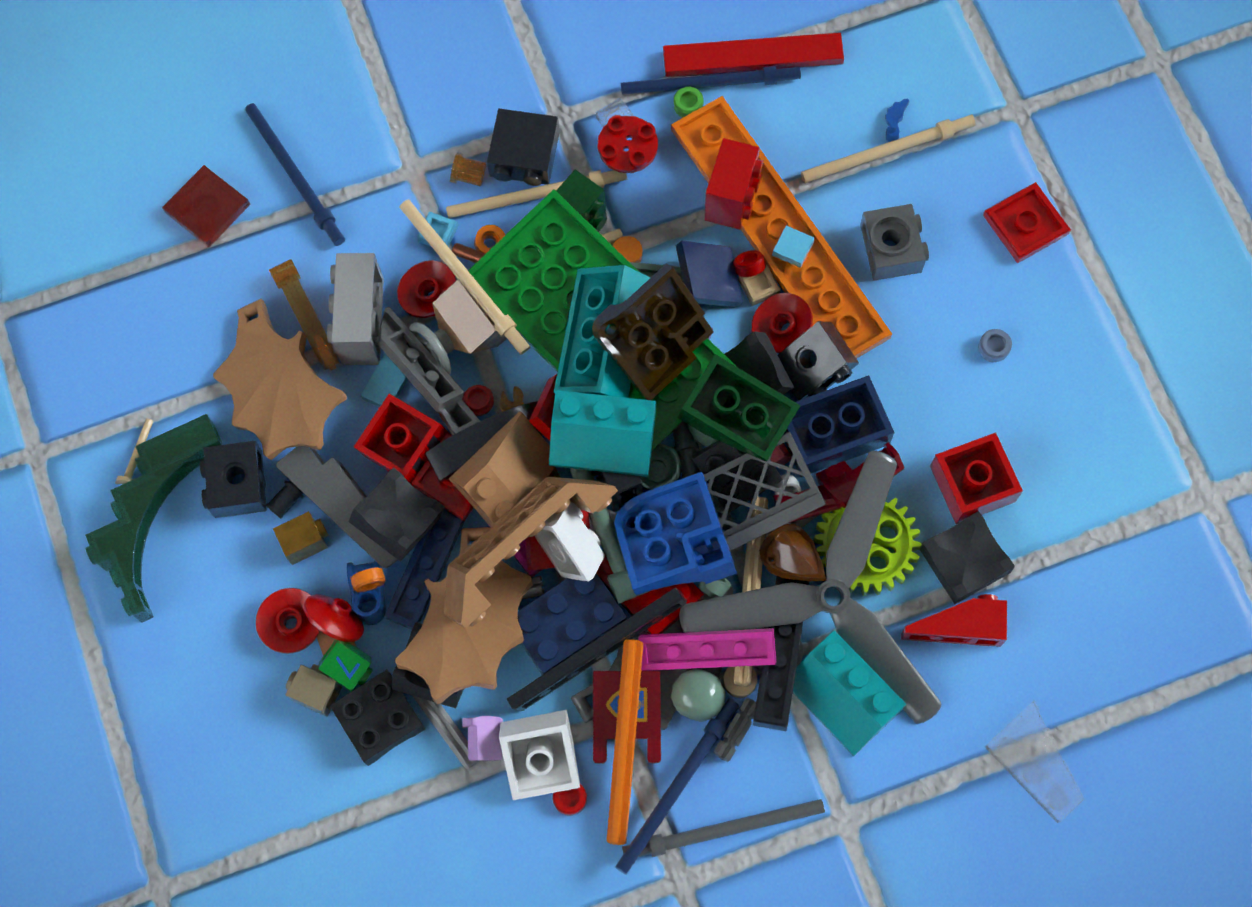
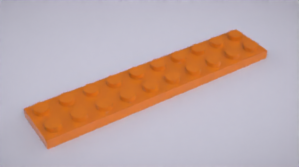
(822, 277)

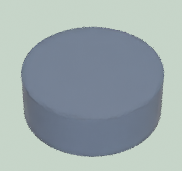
(995, 345)

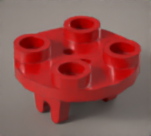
(614, 140)

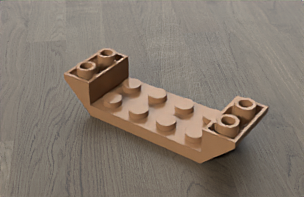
(527, 518)

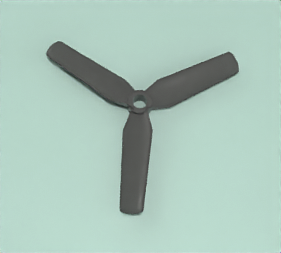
(853, 622)

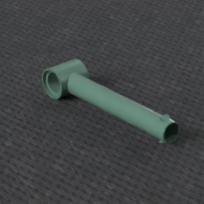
(606, 532)

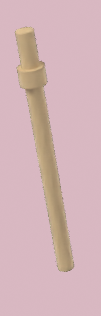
(943, 130)
(526, 195)
(503, 323)

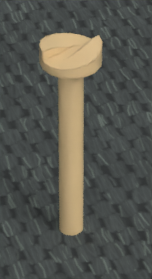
(132, 464)

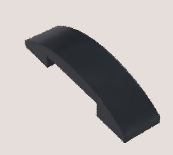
(459, 448)

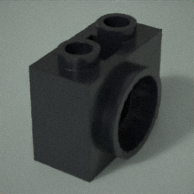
(832, 364)
(220, 467)

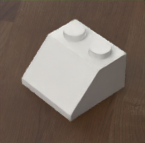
(571, 545)
(539, 755)

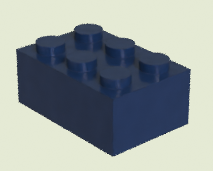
(839, 425)
(567, 620)

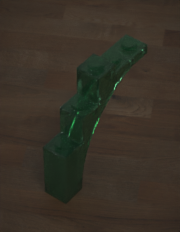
(163, 465)

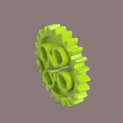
(895, 562)

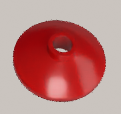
(419, 282)
(778, 311)
(333, 617)
(272, 621)

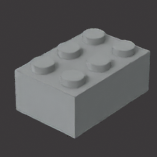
(356, 308)

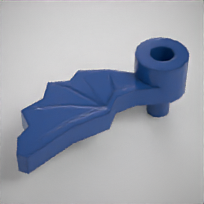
(893, 117)

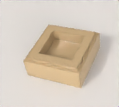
(759, 287)

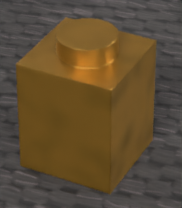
(301, 537)

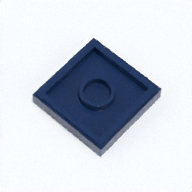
(709, 273)

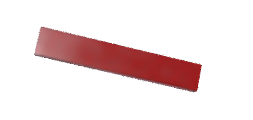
(753, 54)

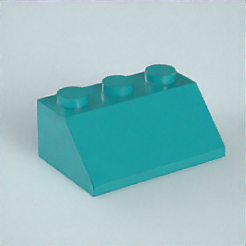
(602, 433)
(845, 693)

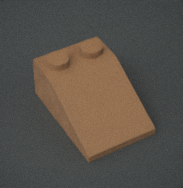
(504, 469)

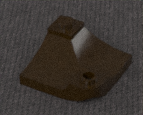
(653, 332)

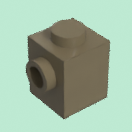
(313, 689)

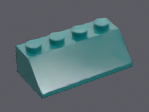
(583, 362)

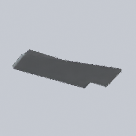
(425, 373)
(333, 492)

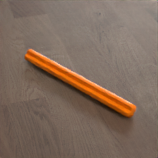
(625, 742)

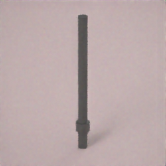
(658, 845)

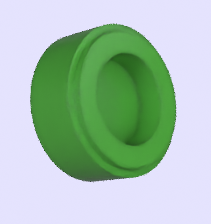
(687, 101)

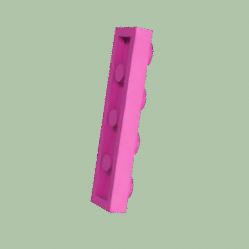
(708, 649)

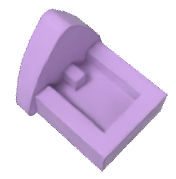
(483, 738)

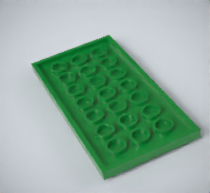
(534, 280)

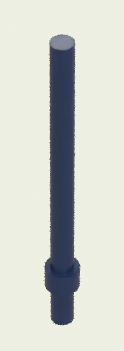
(768, 75)
(322, 215)
(713, 732)

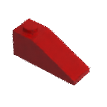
(970, 623)

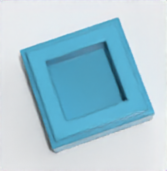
(443, 226)
(793, 246)

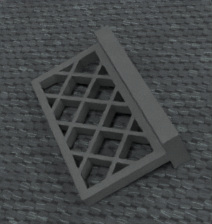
(775, 516)

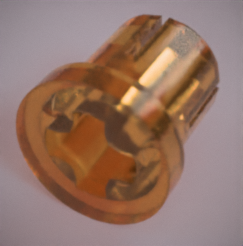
(467, 170)

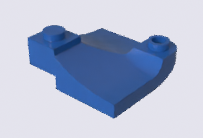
(673, 536)

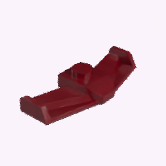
(838, 483)

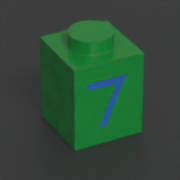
(346, 664)

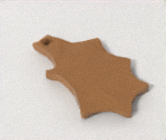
(275, 386)
(466, 657)

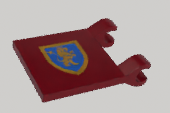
(605, 710)

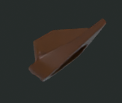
(792, 553)

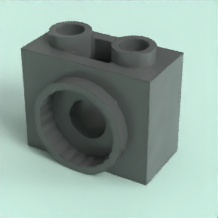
(901, 227)

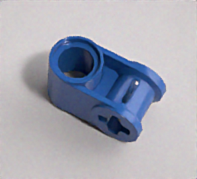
(359, 598)

